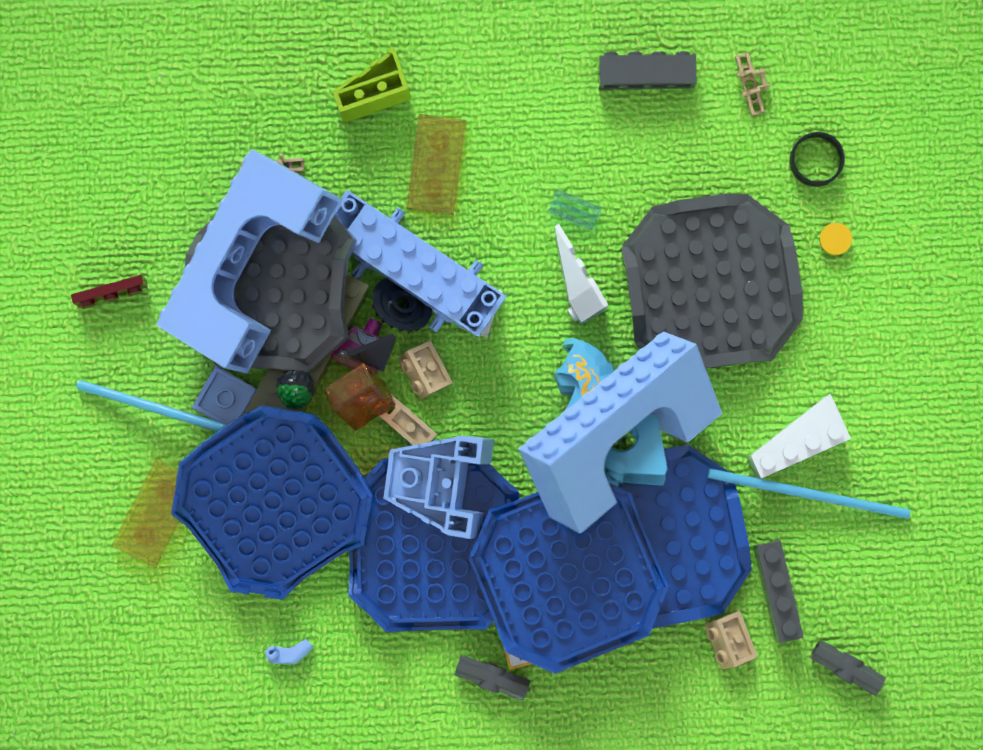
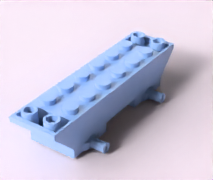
(418, 267)

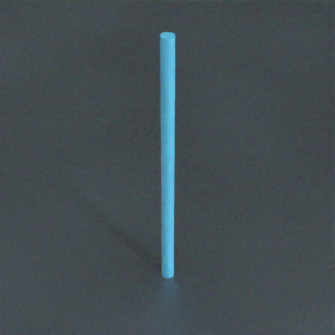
(150, 406)
(808, 493)

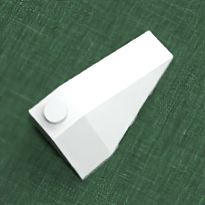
(582, 293)

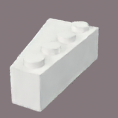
(806, 436)

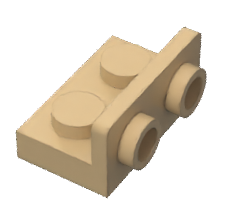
(425, 370)
(730, 640)

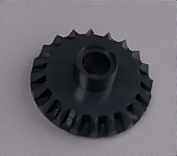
(399, 307)

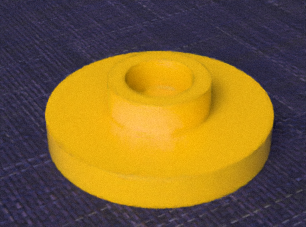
(835, 239)

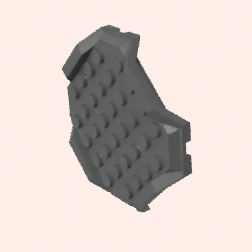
(715, 276)
(296, 293)

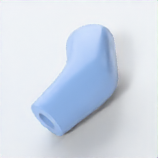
(289, 655)

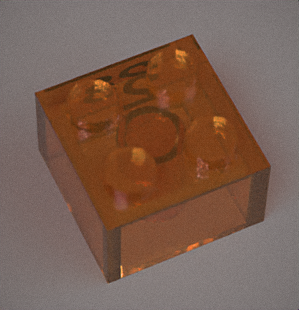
(359, 397)

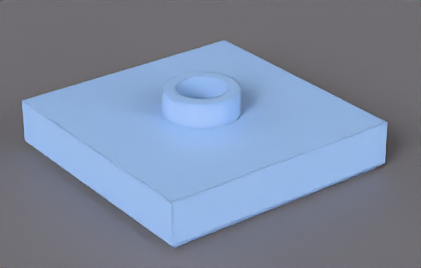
(224, 397)

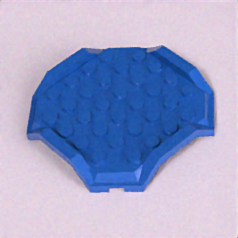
(272, 500)
(695, 536)
(413, 572)
(563, 591)

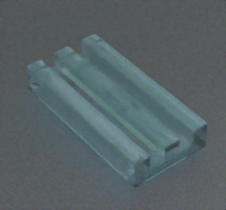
(573, 219)

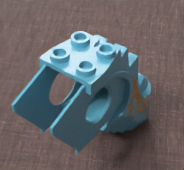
(646, 459)

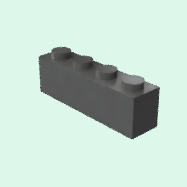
(647, 71)
(778, 591)

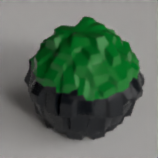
(295, 389)

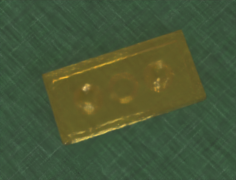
(436, 164)
(149, 520)

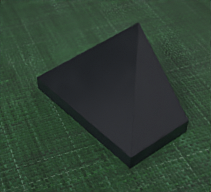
(375, 353)

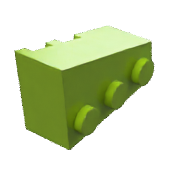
(373, 89)

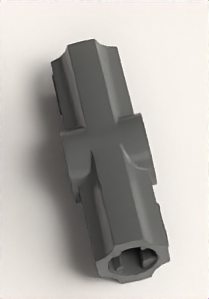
(848, 667)
(492, 677)

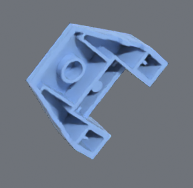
(432, 482)

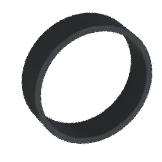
(832, 140)

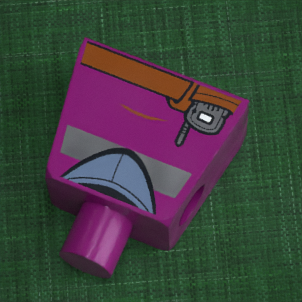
(357, 338)

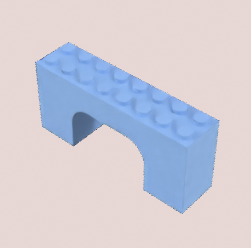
(203, 302)
(571, 451)

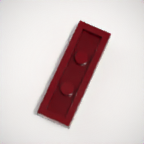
(109, 291)

